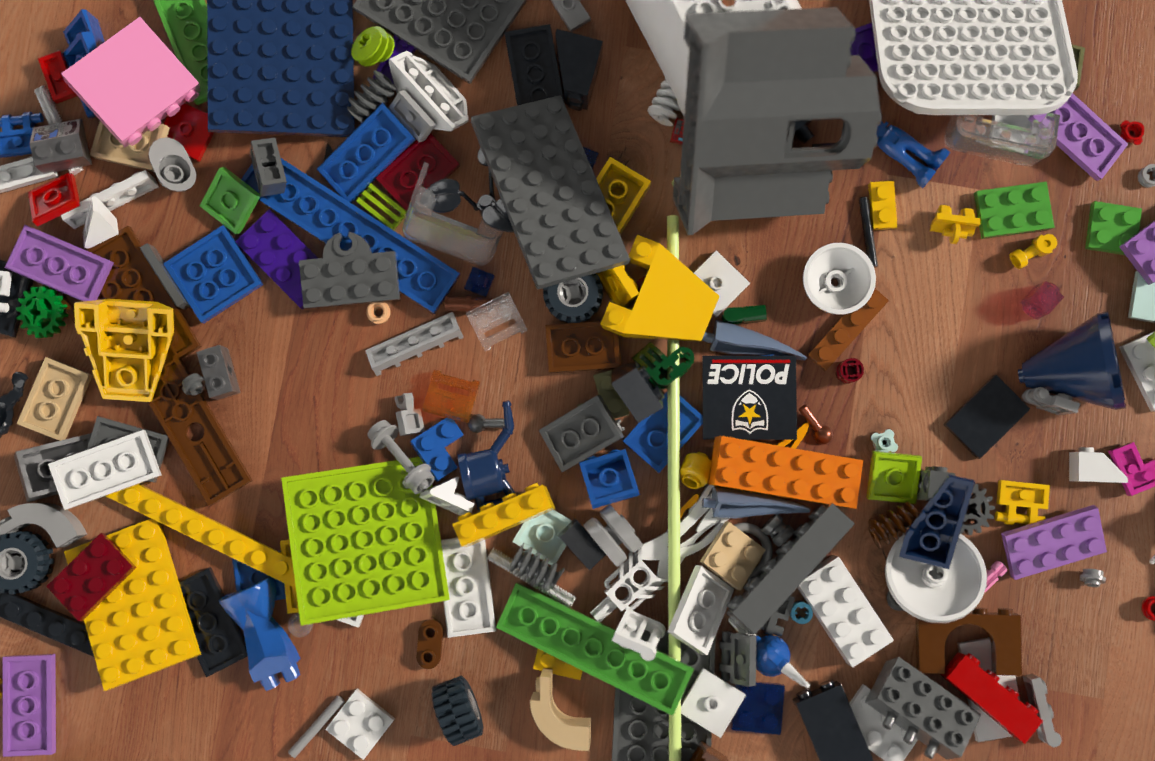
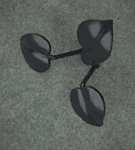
(448, 199)

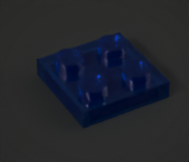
(760, 709)

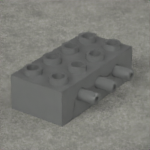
(922, 710)

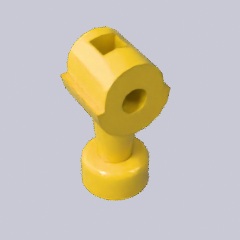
(1040, 246)

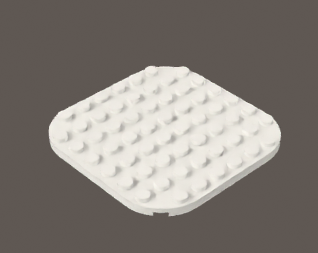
(974, 55)

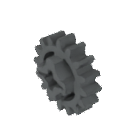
(978, 498)

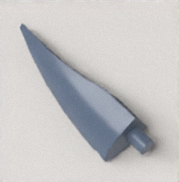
(742, 341)
(741, 503)

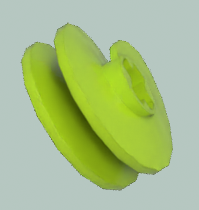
(372, 46)

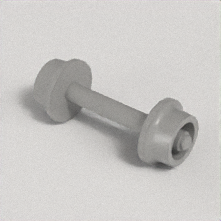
(383, 435)

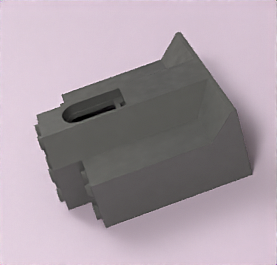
(743, 94)

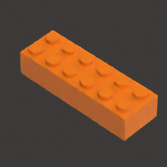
(785, 472)

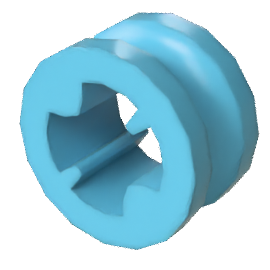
(800, 620)

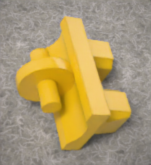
(954, 225)

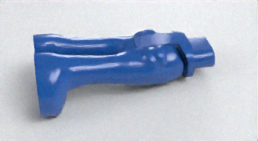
(895, 142)

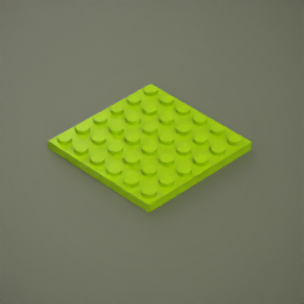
(362, 542)

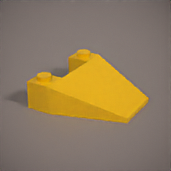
(670, 302)

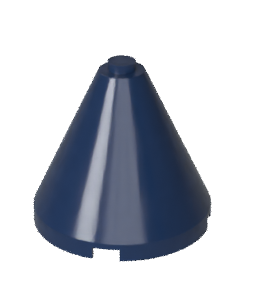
(1080, 365)

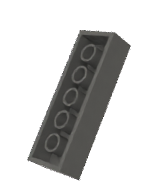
(789, 569)

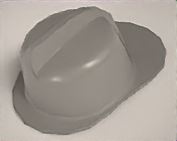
(172, 164)

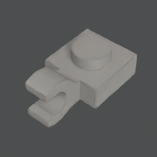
(408, 419)

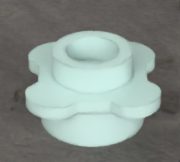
(877, 440)

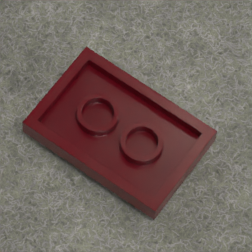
(404, 172)
(91, 577)

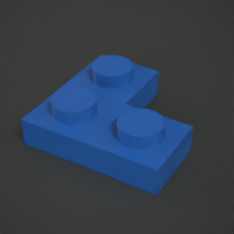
(432, 444)

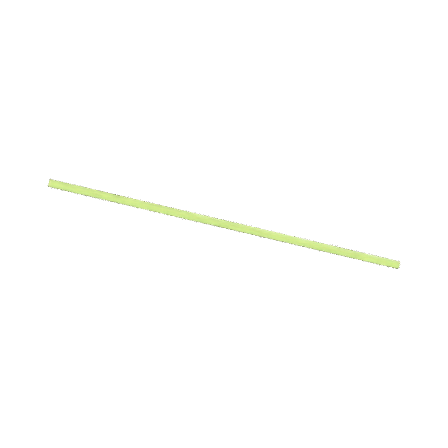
(673, 399)

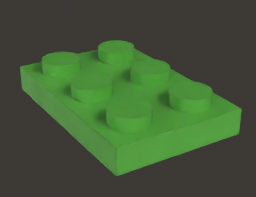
(1014, 210)

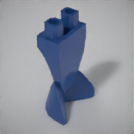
(266, 641)

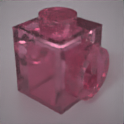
(1041, 300)

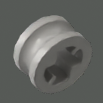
(1143, 177)

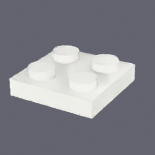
(360, 724)

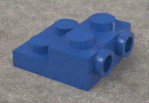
(609, 478)

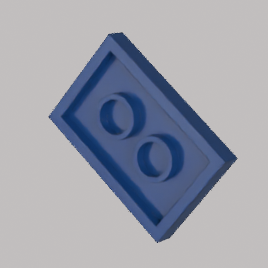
(650, 435)

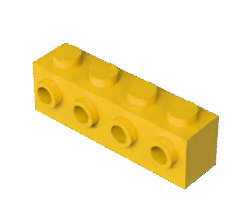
(503, 516)

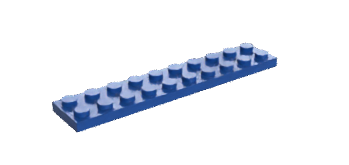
(327, 214)

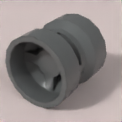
(777, 530)

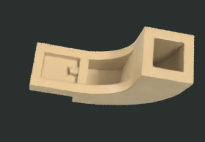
(558, 727)

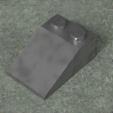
(34, 467)

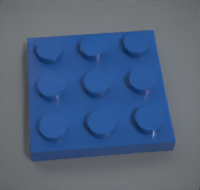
(213, 274)

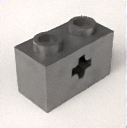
(218, 372)

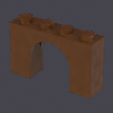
(1001, 627)

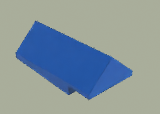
(82, 38)

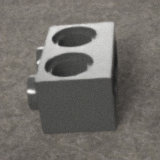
(267, 167)
(930, 481)

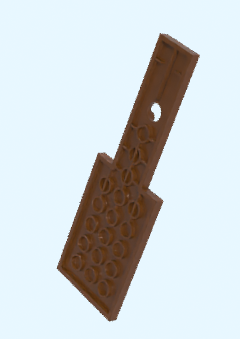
(135, 280)

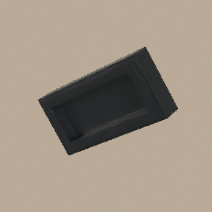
(581, 544)

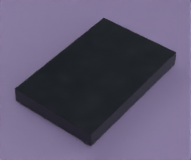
(8, 321)
(986, 416)

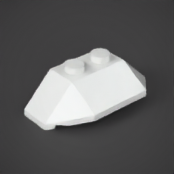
(429, 90)

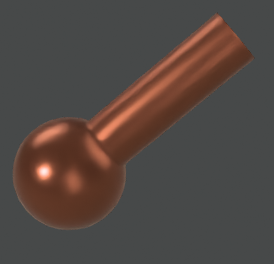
(822, 433)

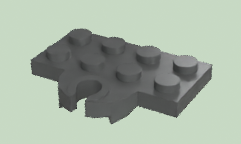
(349, 275)

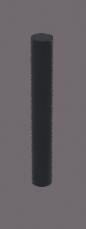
(868, 230)

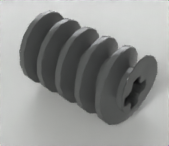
(372, 96)
(536, 569)

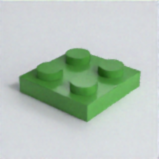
(230, 200)
(1111, 226)

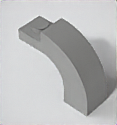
(59, 523)

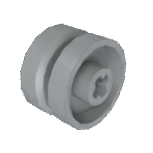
(614, 534)

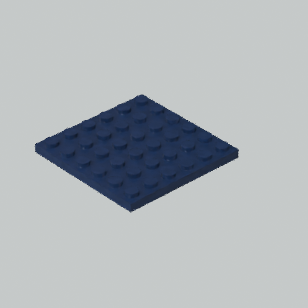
(280, 67)

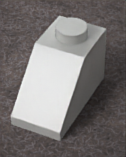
(1093, 467)

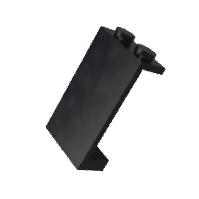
(832, 723)

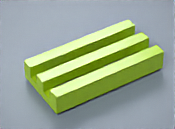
(367, 195)

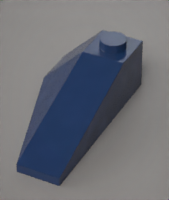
(938, 526)

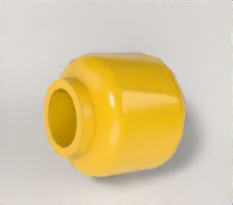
(695, 470)

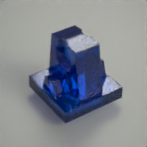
(479, 282)

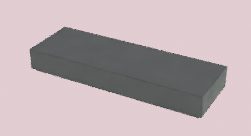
(156, 262)

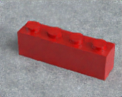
(991, 697)

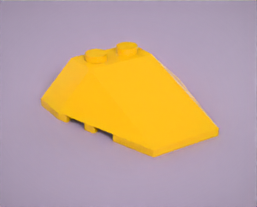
(125, 345)

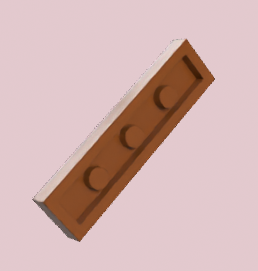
(845, 331)

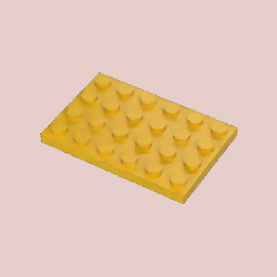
(145, 618)

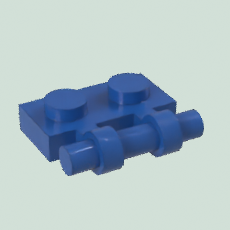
(17, 141)

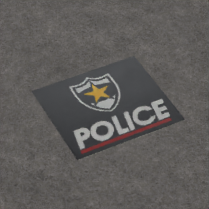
(750, 397)

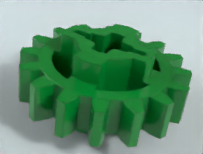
(42, 312)

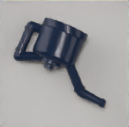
(483, 471)

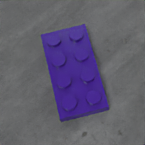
(277, 253)

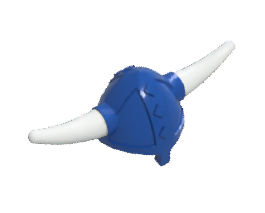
(773, 657)

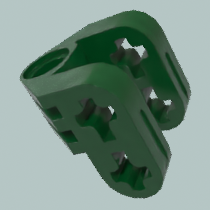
(657, 363)

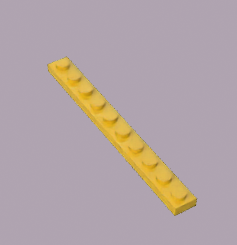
(207, 532)

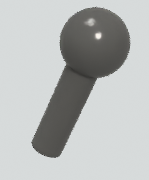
(479, 423)

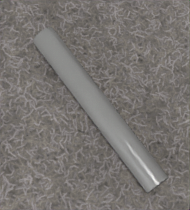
(316, 726)

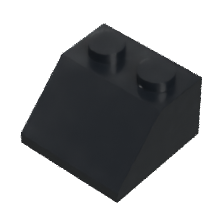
(636, 390)

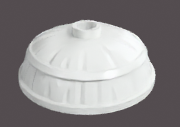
(851, 269)

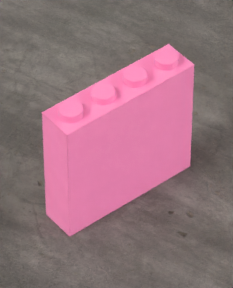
(132, 82)

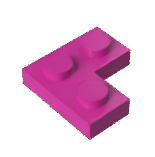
(1139, 474)

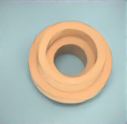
(373, 306)

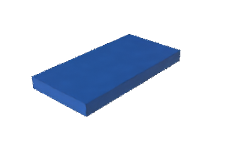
(366, 153)

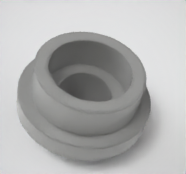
(1092, 577)

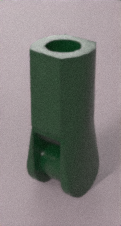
(747, 314)

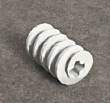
(664, 105)

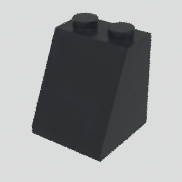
(578, 65)

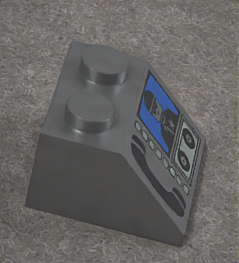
(60, 146)

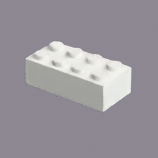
(844, 611)

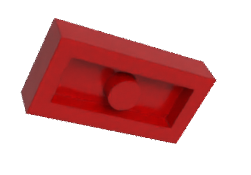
(52, 67)

